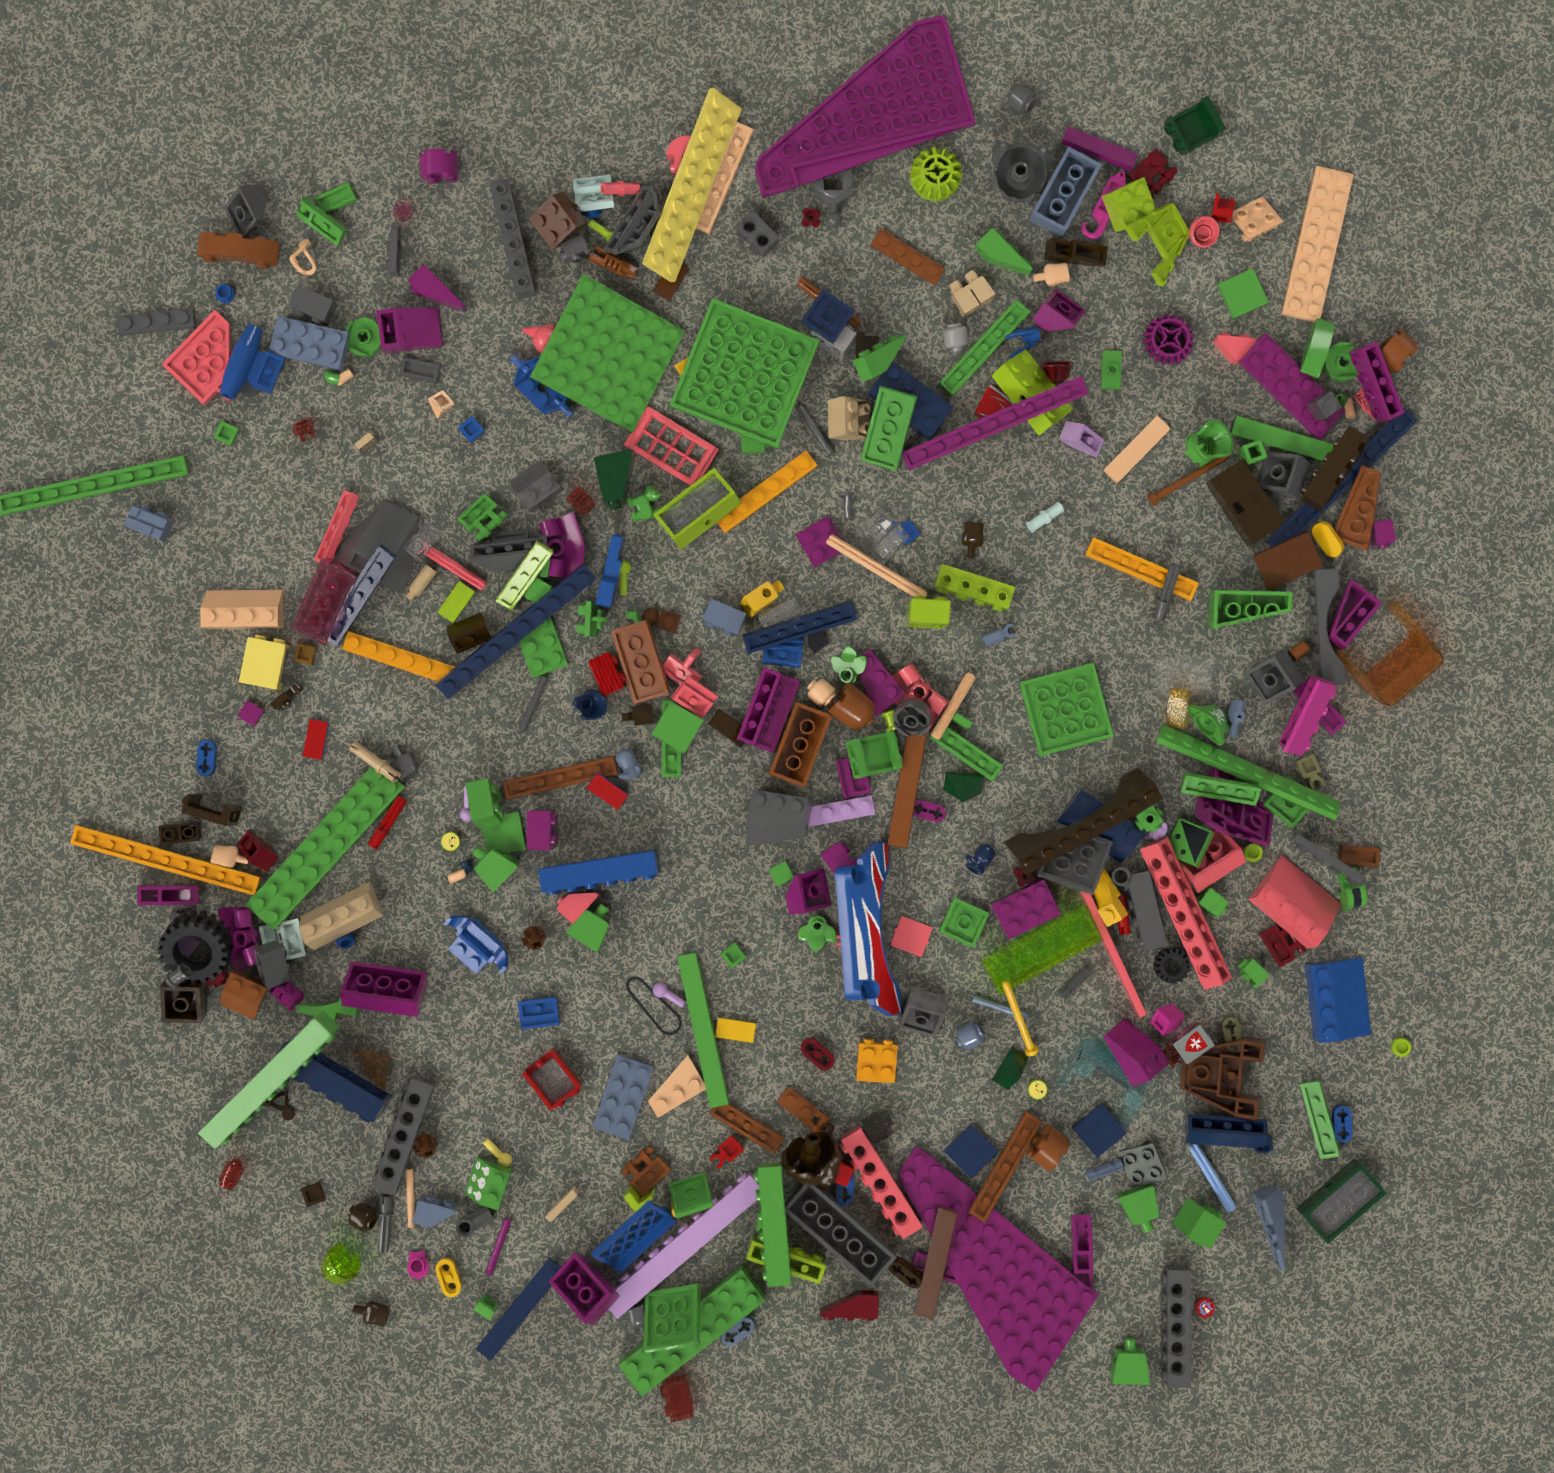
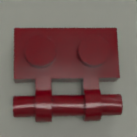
(1149, 167)
(1278, 947)

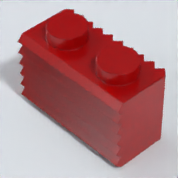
(607, 674)

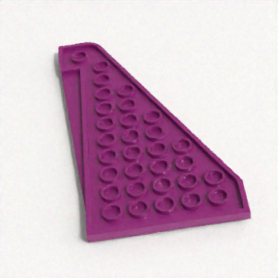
(890, 104)
(1010, 1282)

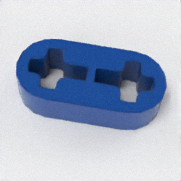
(211, 758)
(1347, 1123)
(850, 1190)

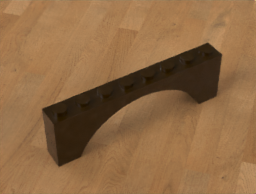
(1131, 797)

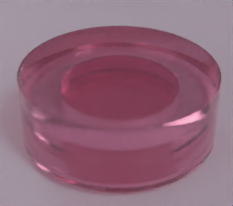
(402, 211)

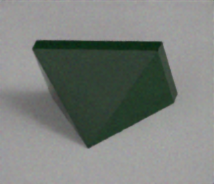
(963, 785)
(1010, 1069)

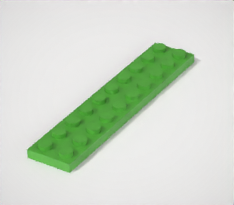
(324, 847)

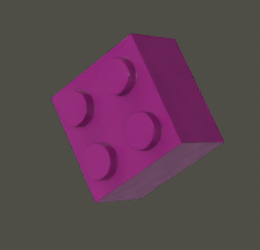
(541, 829)

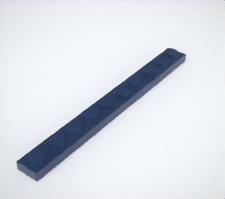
(1375, 448)
(515, 631)

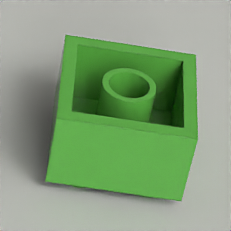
(484, 803)

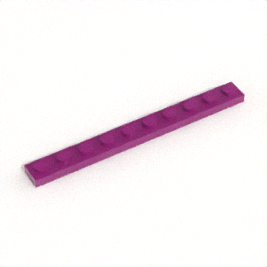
(996, 422)

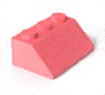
(1219, 860)

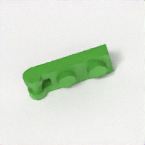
(321, 221)

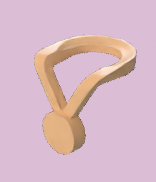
(303, 245)

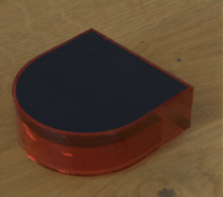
(817, 641)

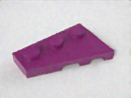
(880, 684)

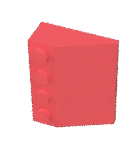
(1296, 903)

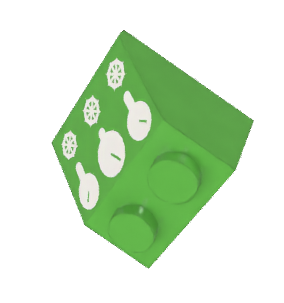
(488, 1183)

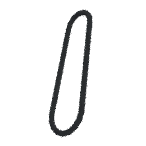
(666, 1033)

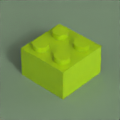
(1128, 203)

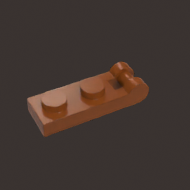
(803, 1109)

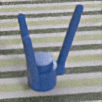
(1028, 336)

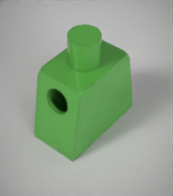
(494, 865)
(591, 927)
(1140, 1206)
(1129, 1364)

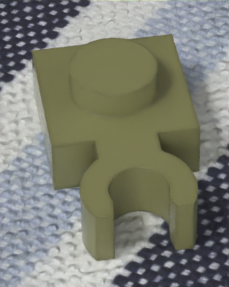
(1308, 768)

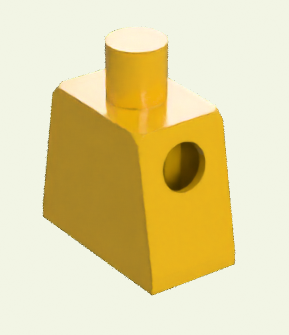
(755, 601)

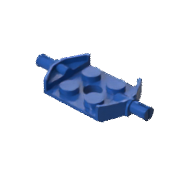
(547, 401)

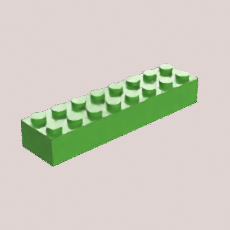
(719, 1311)

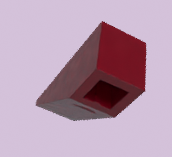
(859, 1304)

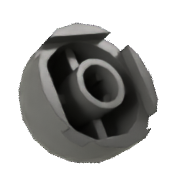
(912, 717)

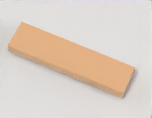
(1137, 449)

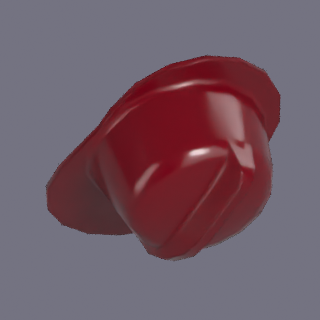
(1057, 370)

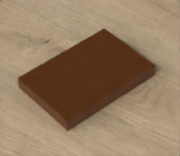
(1287, 560)

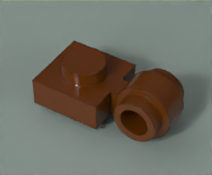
(667, 621)

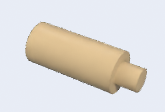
(420, 582)

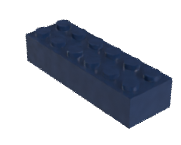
(343, 1086)

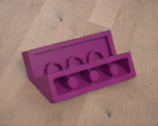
(768, 710)

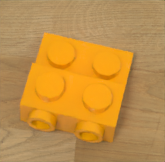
(876, 1061)

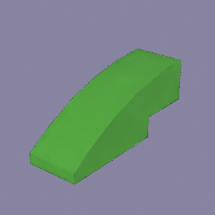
(1317, 347)

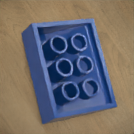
(1337, 1000)

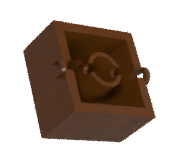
(557, 220)

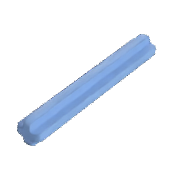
(1212, 1177)

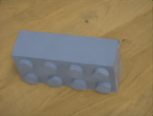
(1065, 192)

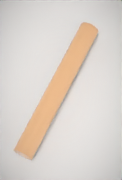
(410, 1197)

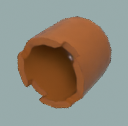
(852, 708)

